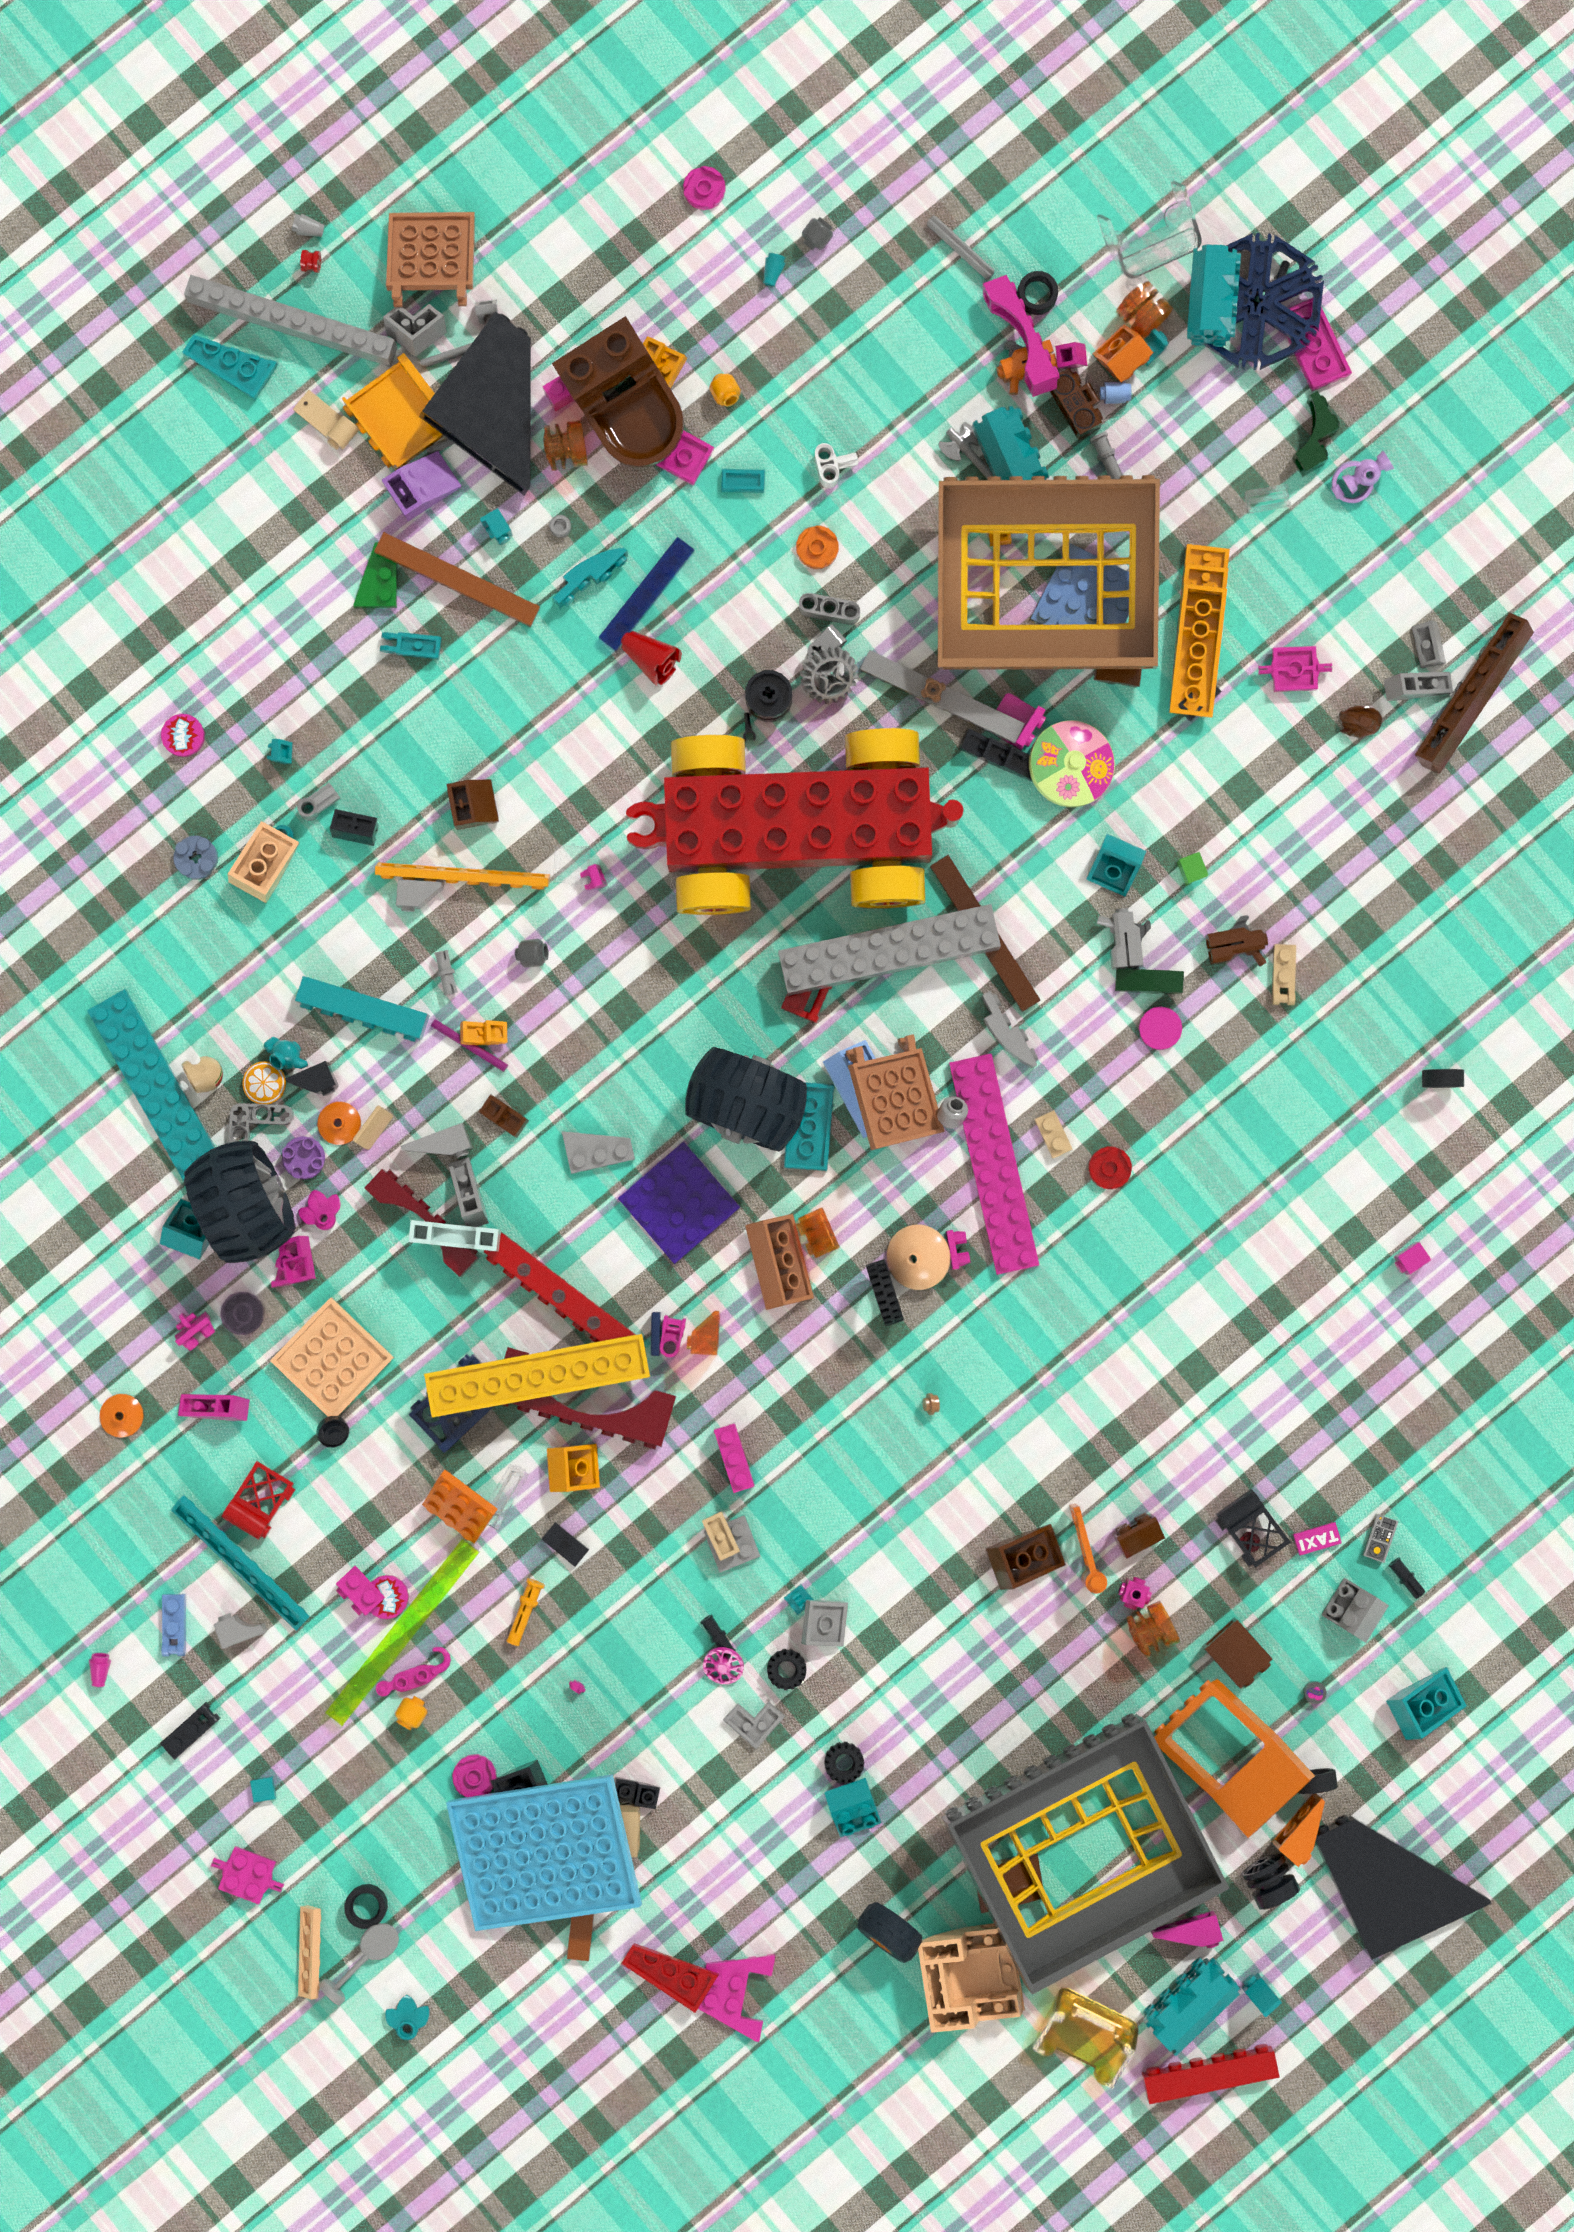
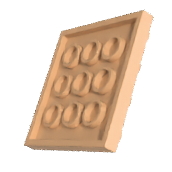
(332, 1359)

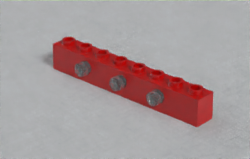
(556, 1291)

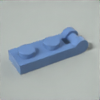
(173, 1624)

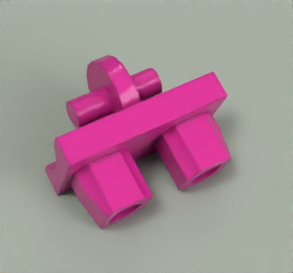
(954, 1239)
(185, 1336)

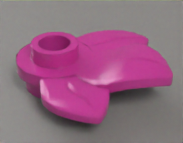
(318, 1207)

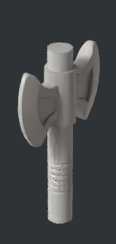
(961, 443)

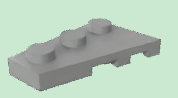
(595, 1151)

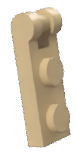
(1283, 973)

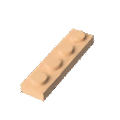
(309, 1952)

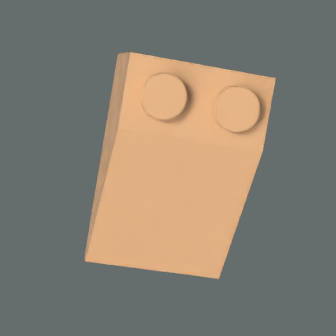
(262, 862)

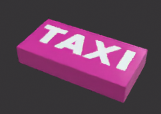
(1317, 1538)

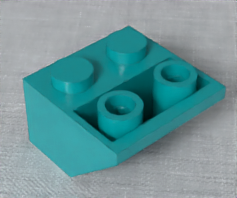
(852, 1807)

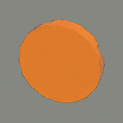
(817, 547)

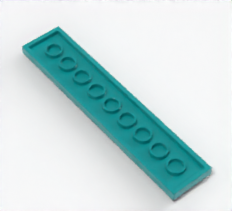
(151, 1080)

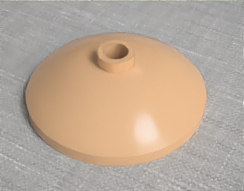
(931, 1255)

